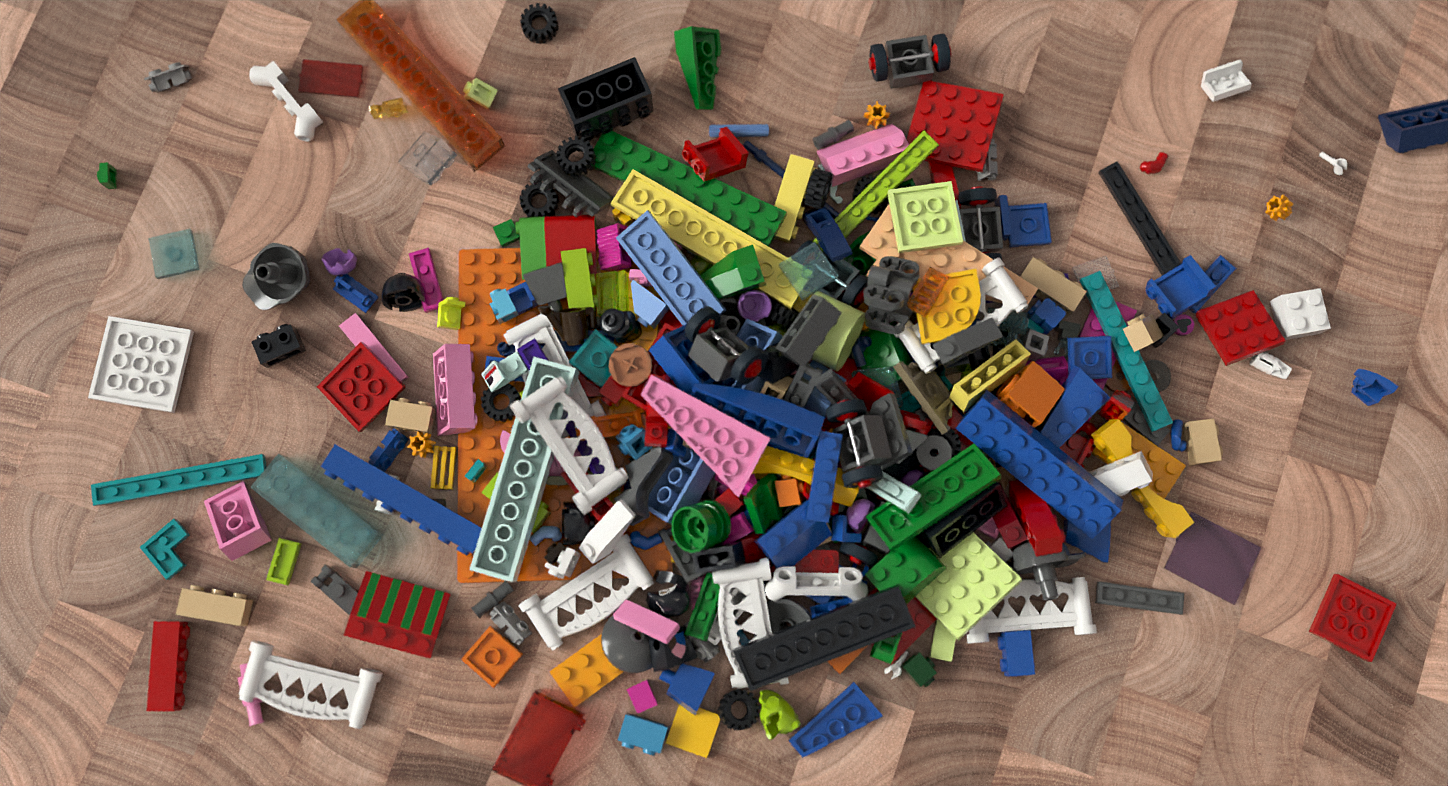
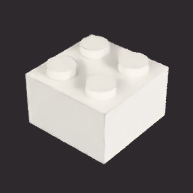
(1300, 314)

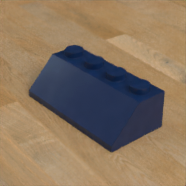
(1416, 126)

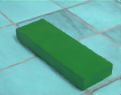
(704, 610)

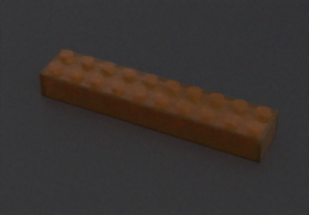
(421, 83)

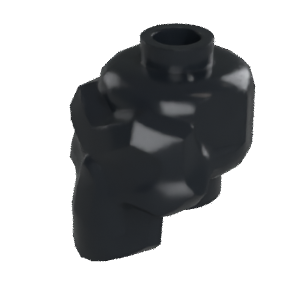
(620, 325)

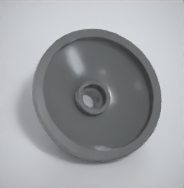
(785, 611)
(623, 649)

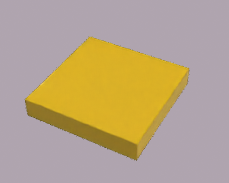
(693, 731)

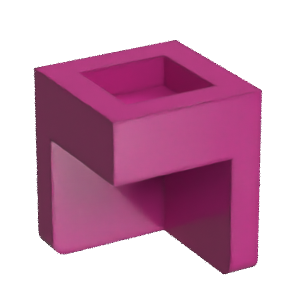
(642, 696)

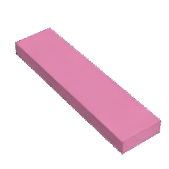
(359, 332)

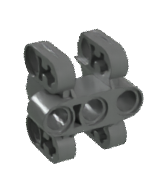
(889, 294)

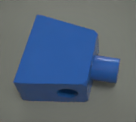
(687, 685)

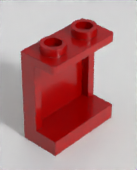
(716, 156)

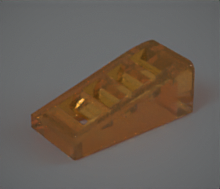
(919, 307)

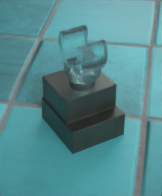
(1066, 330)

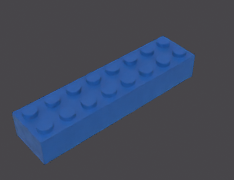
(1040, 464)

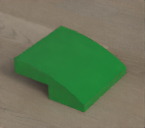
(763, 503)

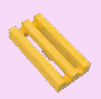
(444, 449)

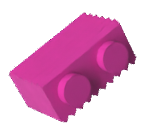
(612, 254)

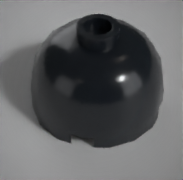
(403, 292)
(575, 524)

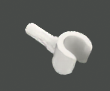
(1338, 164)
(896, 668)

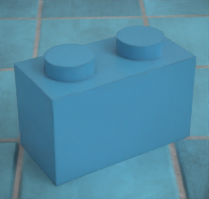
(643, 734)

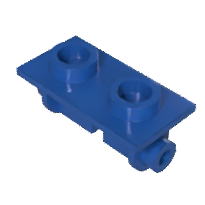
(354, 292)
(394, 443)

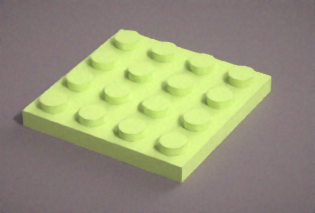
(969, 586)

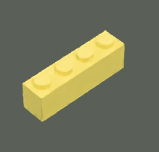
(792, 195)
(989, 375)

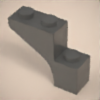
(643, 477)

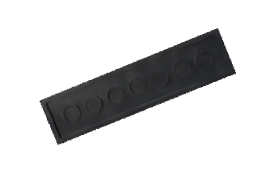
(824, 637)

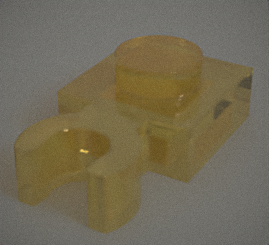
(391, 108)

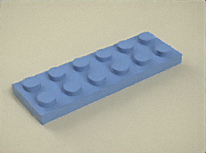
(667, 268)

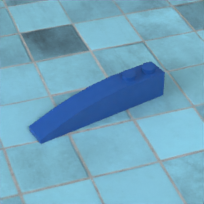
(785, 423)

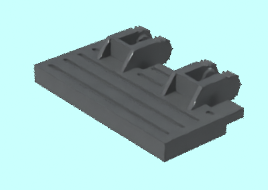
(584, 192)

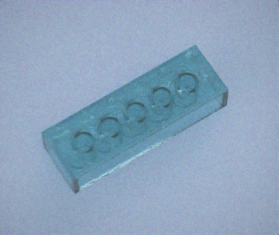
(317, 511)

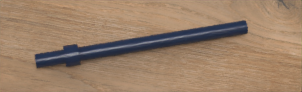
(761, 157)

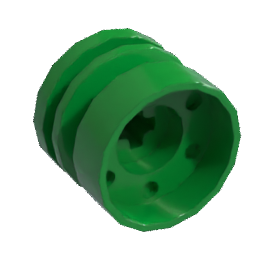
(701, 526)

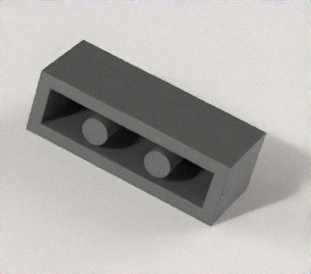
(808, 330)

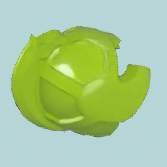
(777, 714)

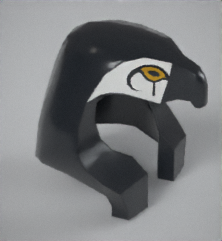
(670, 601)

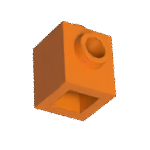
(789, 491)

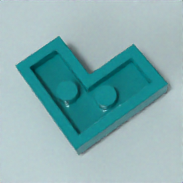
(160, 549)

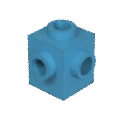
(632, 441)

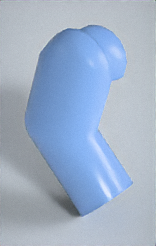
(549, 532)

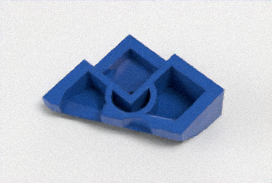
(1371, 386)
(1097, 547)

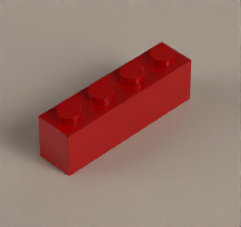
(1036, 519)
(167, 666)

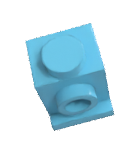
(503, 305)

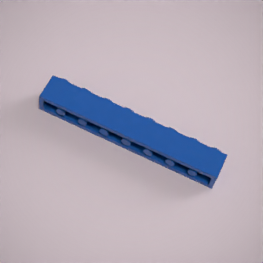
(403, 499)

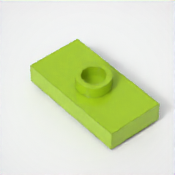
(283, 561)

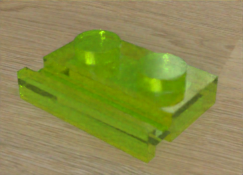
(612, 291)

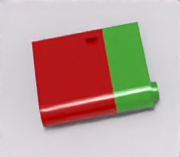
(547, 236)

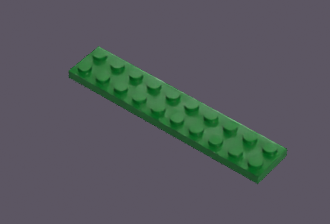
(619, 155)

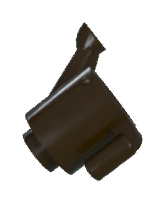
(571, 322)

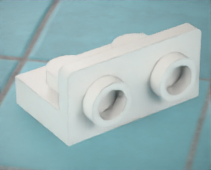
(567, 560)

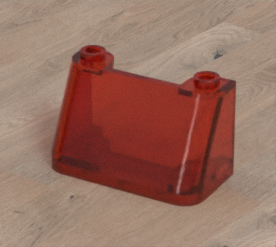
(538, 740)

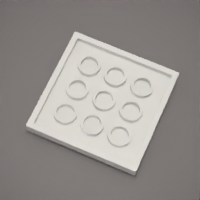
(141, 364)

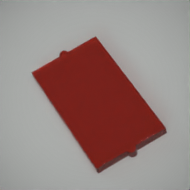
(330, 78)

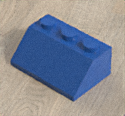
(672, 354)
(792, 537)

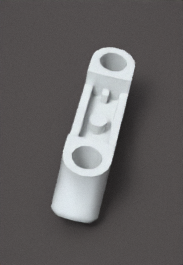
(306, 118)
(788, 582)

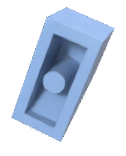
(647, 306)

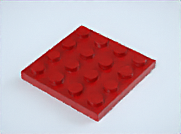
(959, 121)

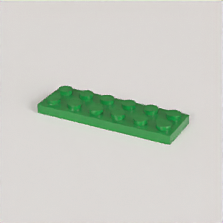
(940, 494)

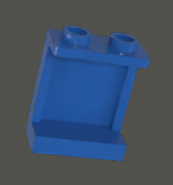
(1180, 288)

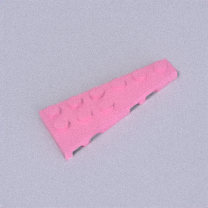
(718, 439)

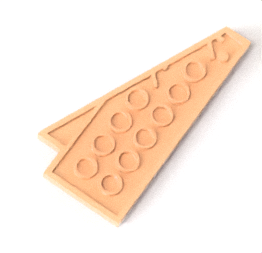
(950, 259)

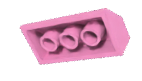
(863, 154)
(454, 389)

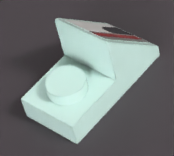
(505, 371)

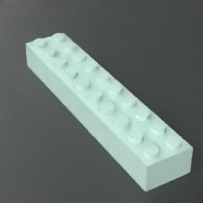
(519, 483)

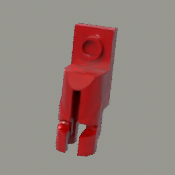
(656, 426)

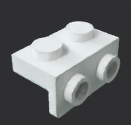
(1225, 81)

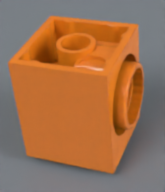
(1030, 393)

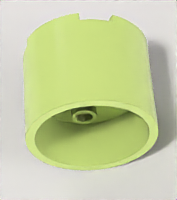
(841, 337)

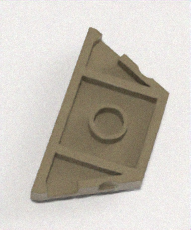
(929, 392)

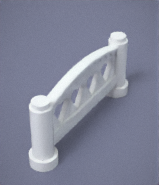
(996, 285)
(542, 330)
(538, 409)
(750, 579)
(545, 612)
(1075, 612)
(263, 666)

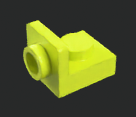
(450, 313)

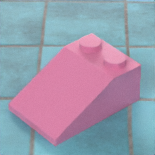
(237, 521)

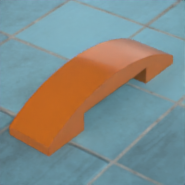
(612, 424)

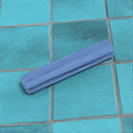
(741, 130)

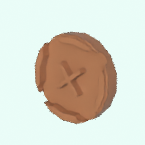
(630, 365)

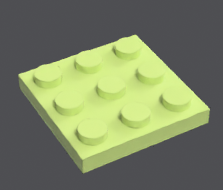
(925, 217)

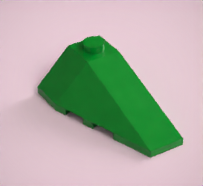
(698, 54)
(735, 274)

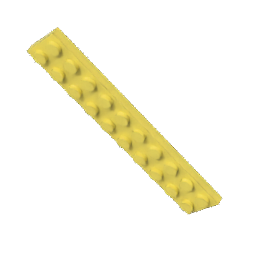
(701, 231)

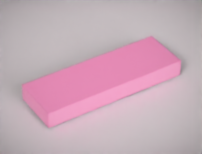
(646, 621)

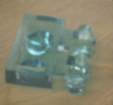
(1015, 324)

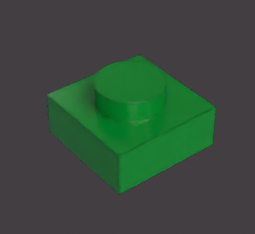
(107, 175)
(506, 233)

